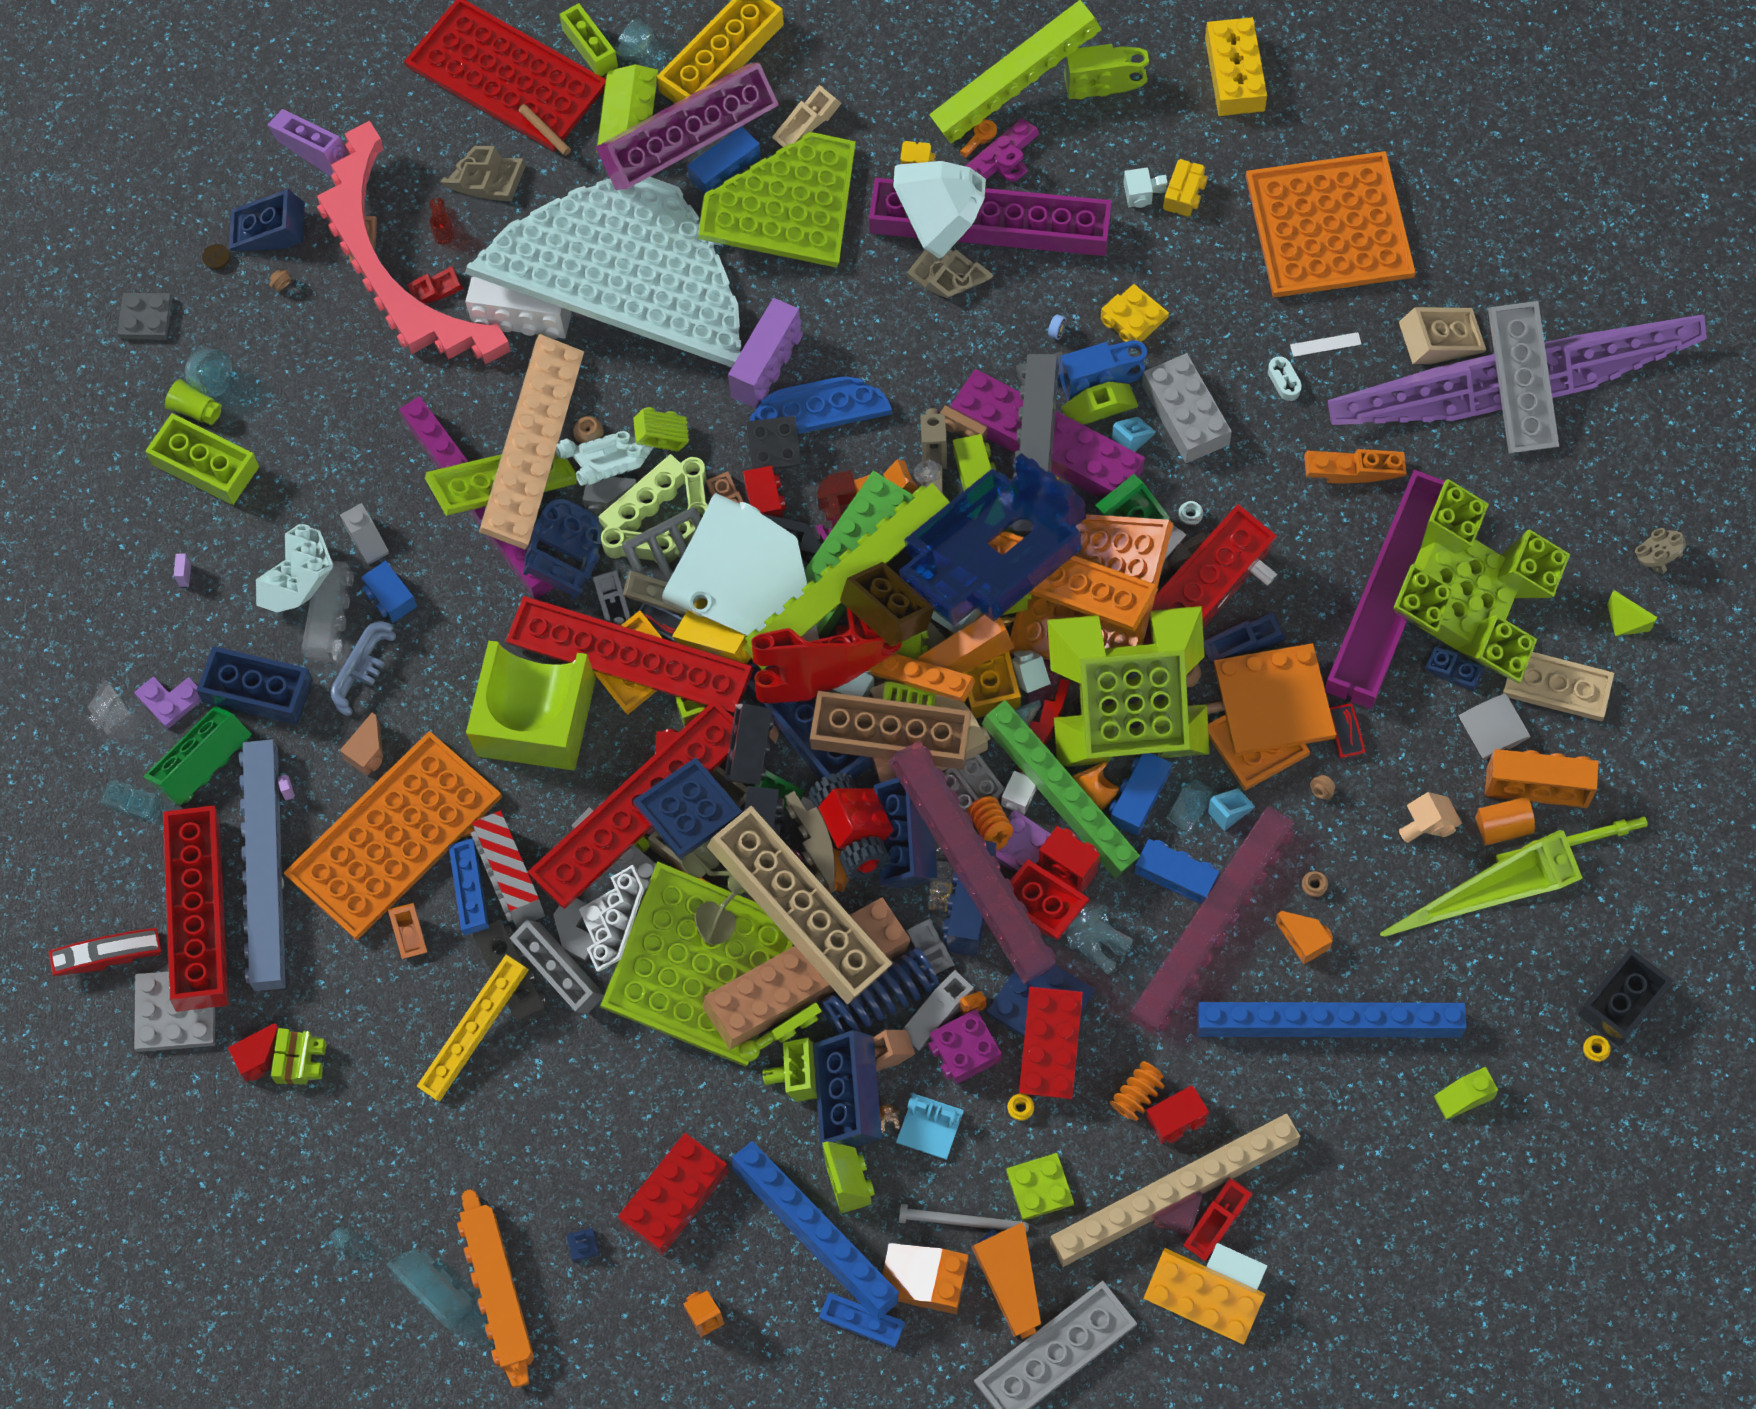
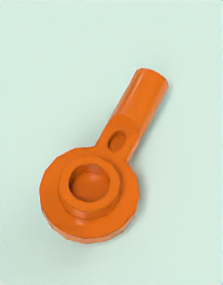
(983, 133)

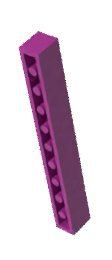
(445, 454)

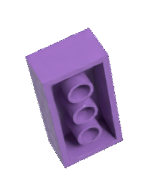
(765, 353)

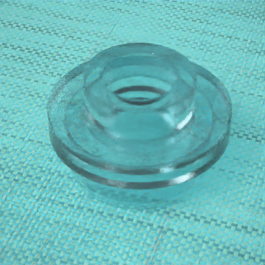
(340, 1237)

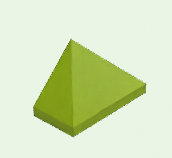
(1628, 616)

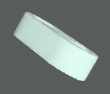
(1288, 376)

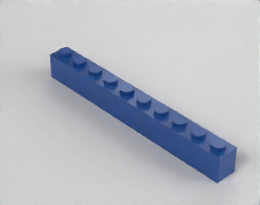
(1330, 1019)

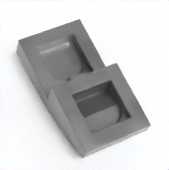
(927, 940)

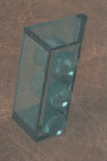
(431, 1287)

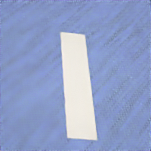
(1325, 344)

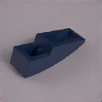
(1245, 638)

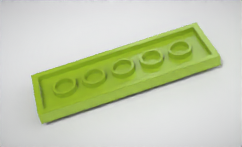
(470, 483)

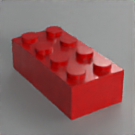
(1050, 1043)
(673, 1194)

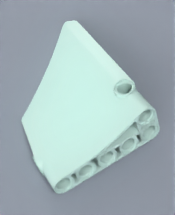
(740, 566)

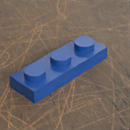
(858, 1320)

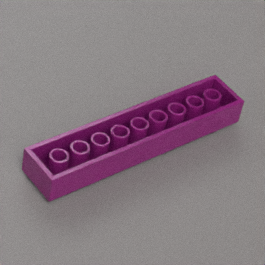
(1011, 220)

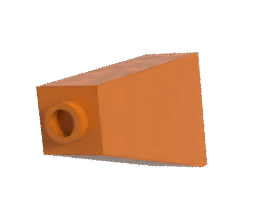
(970, 646)
(1010, 1276)

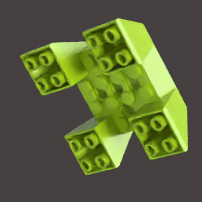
(1466, 589)
(1162, 668)

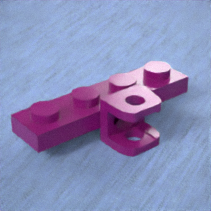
(1006, 153)

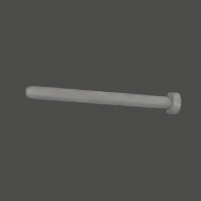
(956, 1219)

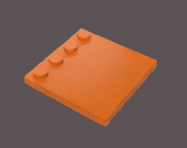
(1274, 699)

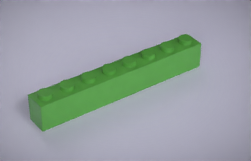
(1060, 788)

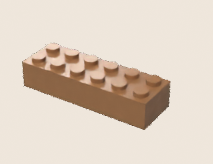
(885, 726)

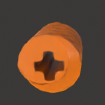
(991, 821)
(1137, 1090)

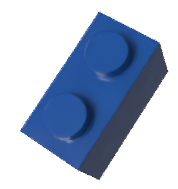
(388, 591)

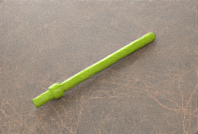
(1618, 828)

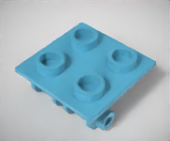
(929, 1126)

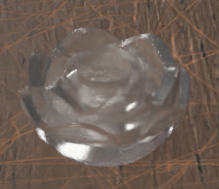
(927, 472)

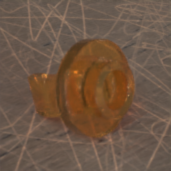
(888, 1113)

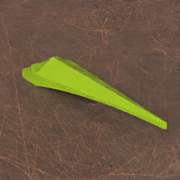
(1530, 871)

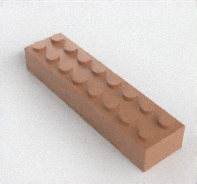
(790, 982)

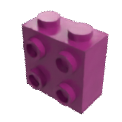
(964, 1047)

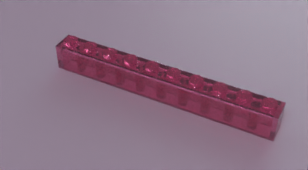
(972, 862)
(1211, 921)

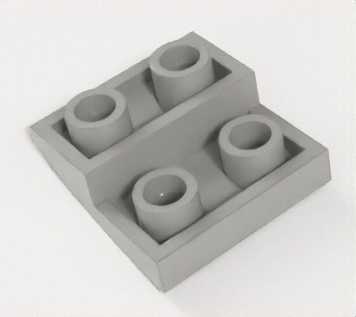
(1494, 725)
(973, 782)

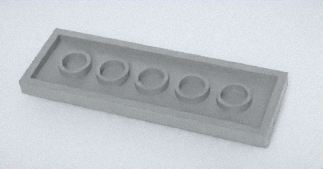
(1523, 377)
(1056, 1351)

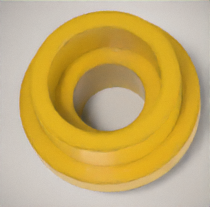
(1598, 1041)
(1020, 1099)

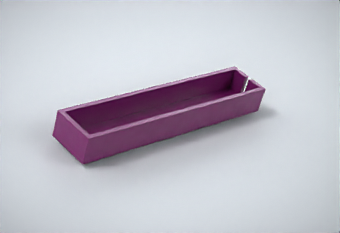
(1375, 625)

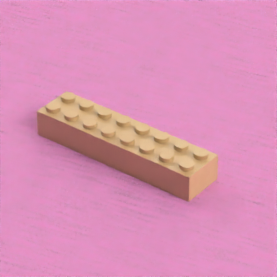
(799, 904)

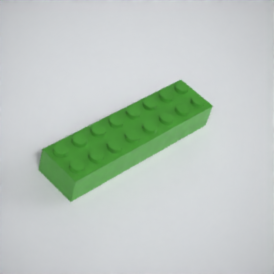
(870, 505)

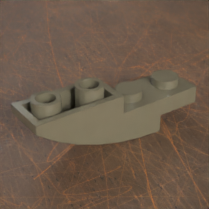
(816, 839)

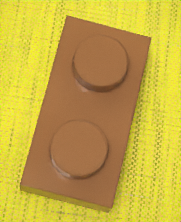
(962, 425)

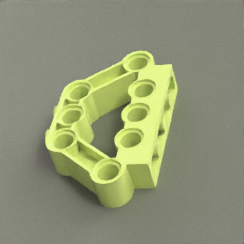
(649, 487)

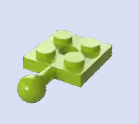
(750, 1050)

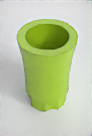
(192, 403)

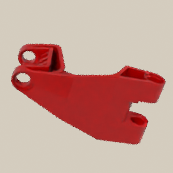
(814, 665)

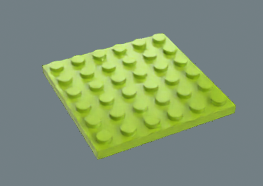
(672, 967)

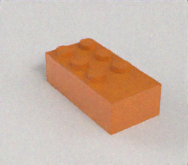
(1542, 777)

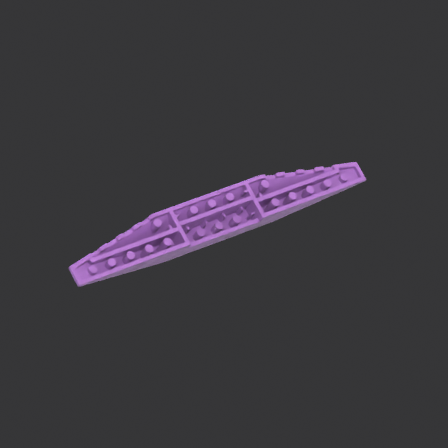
(1473, 384)

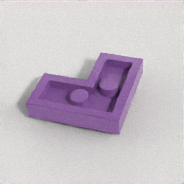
(168, 706)

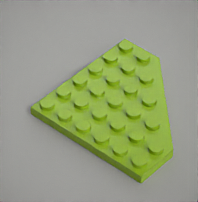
(786, 203)

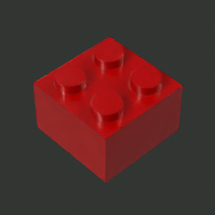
(1069, 859)

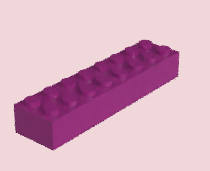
(687, 126)
(1078, 451)

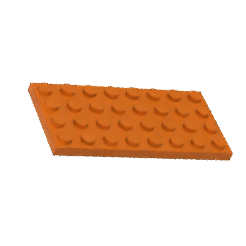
(392, 835)

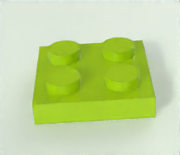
(1039, 1187)

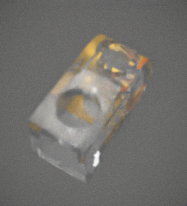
(941, 887)

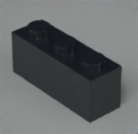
(749, 744)

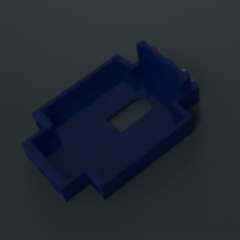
(952, 553)

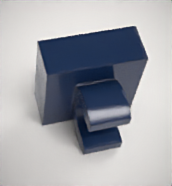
(582, 1244)

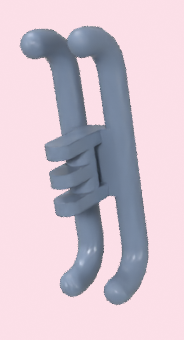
(360, 664)

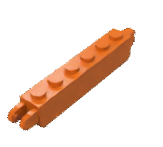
(497, 1289)

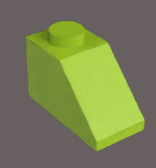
(1466, 1093)

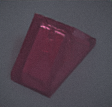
(1180, 1215)

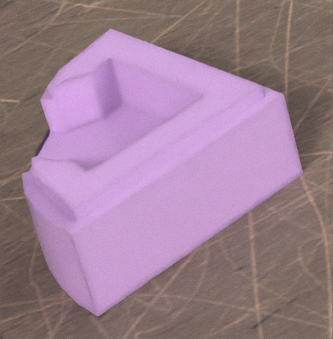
(286, 787)

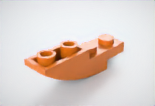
(1355, 468)

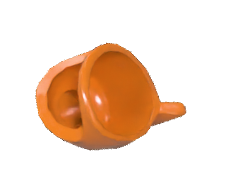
(1096, 786)

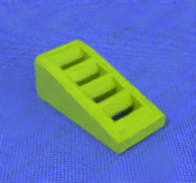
(899, 689)

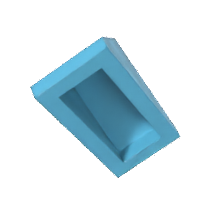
(1229, 808)

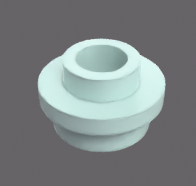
(1193, 507)

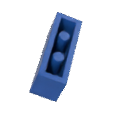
(724, 160)
(1139, 792)
(1176, 871)

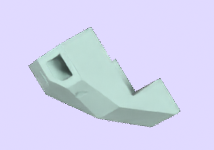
(939, 201)
(298, 575)

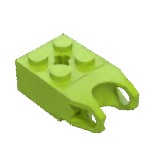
(1103, 70)

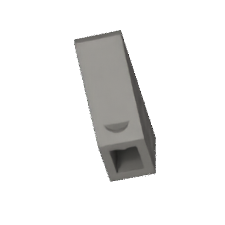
(938, 1009)

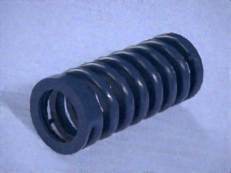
(915, 961)

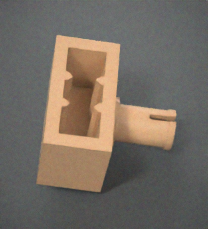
(1432, 815)

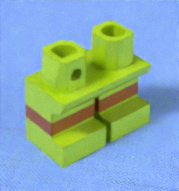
(293, 1057)

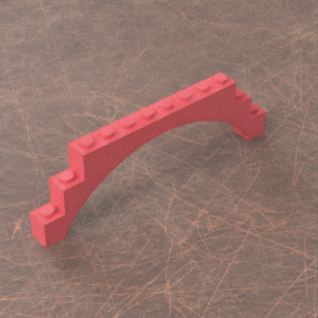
(413, 320)

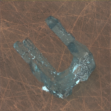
(1094, 927)

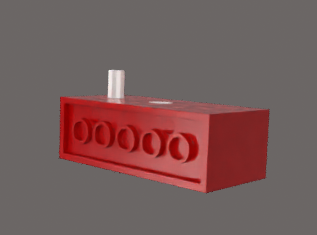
(1219, 567)

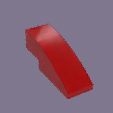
(1218, 1219)

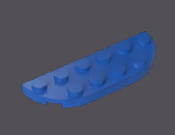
(825, 404)

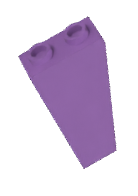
(308, 140)

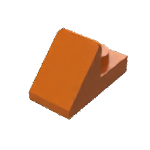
(407, 930)

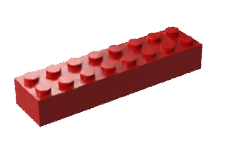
(195, 909)

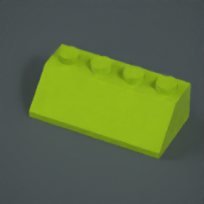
(626, 100)

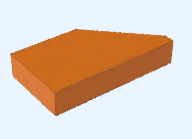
(972, 1002)

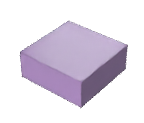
(182, 570)

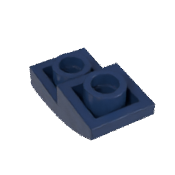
(1453, 669)

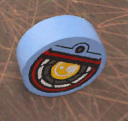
(1057, 327)

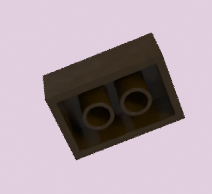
(887, 604)

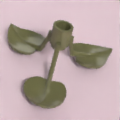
(711, 920)

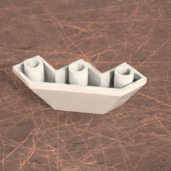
(612, 917)

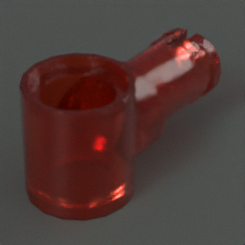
(440, 223)

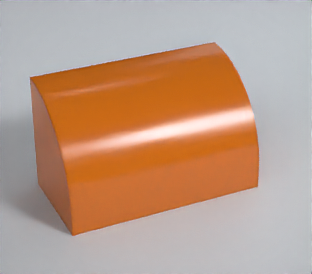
(1505, 820)

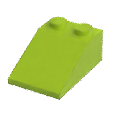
(847, 1176)

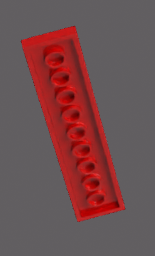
(629, 654)
(616, 822)

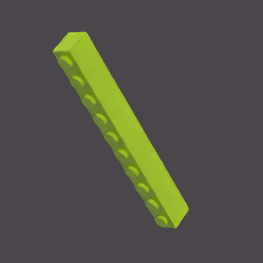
(881, 546)

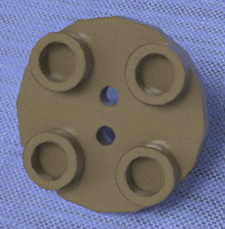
(1661, 549)

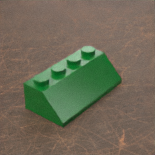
(198, 755)

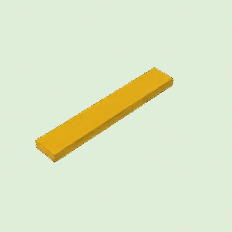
(472, 1028)

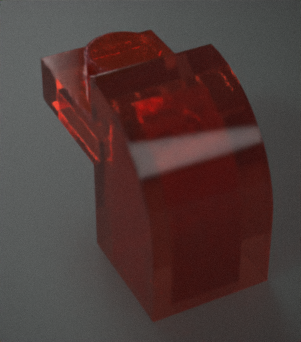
(834, 492)

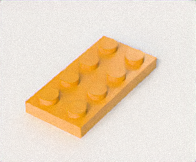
(1204, 1296)

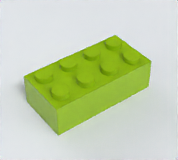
(202, 459)

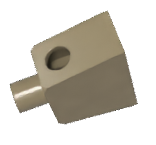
(934, 432)

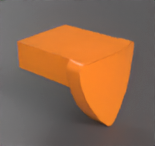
(899, 475)

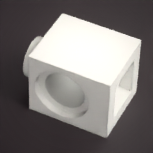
(1018, 793)

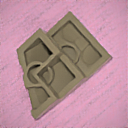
(486, 174)
(948, 274)

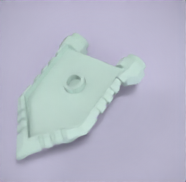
(604, 456)

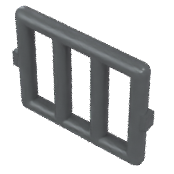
(650, 537)

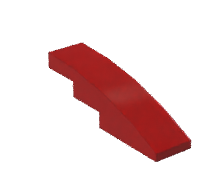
(1051, 710)

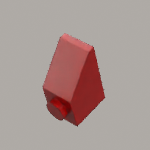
(255, 1053)

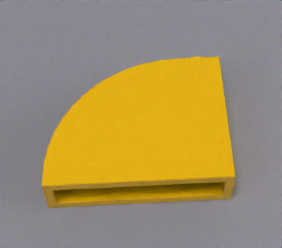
(711, 636)

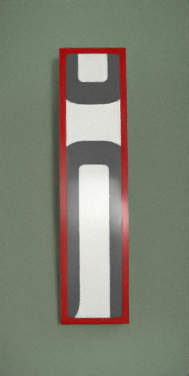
(104, 951)

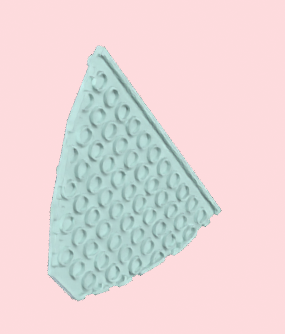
(624, 262)

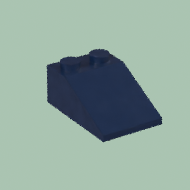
(268, 223)

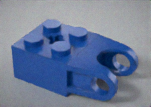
(1100, 365)

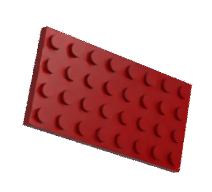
(503, 69)

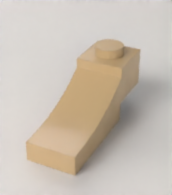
(807, 116)

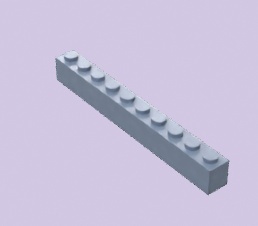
(263, 866)

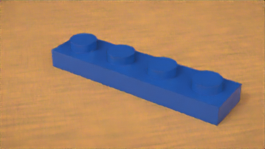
(468, 887)

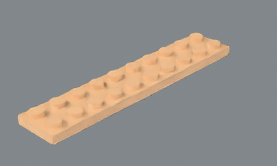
(531, 442)

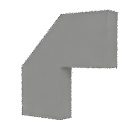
(573, 939)

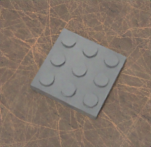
(160, 1025)

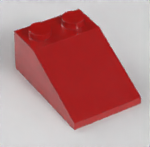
(1047, 899)

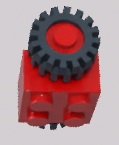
(855, 824)

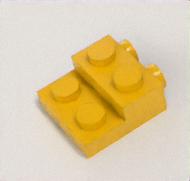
(1133, 314)

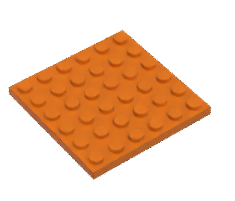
(1329, 224)
(1115, 542)

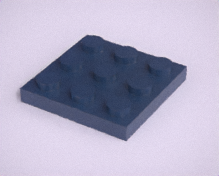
(687, 808)
(1012, 1001)

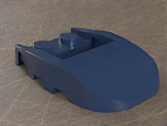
(570, 532)

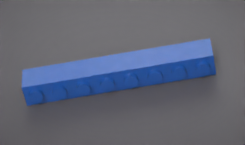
(815, 1230)

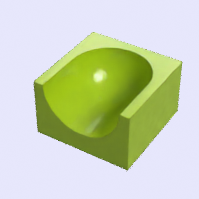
(530, 709)

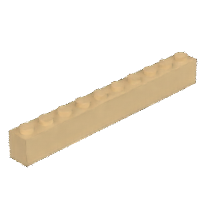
(1200, 1175)

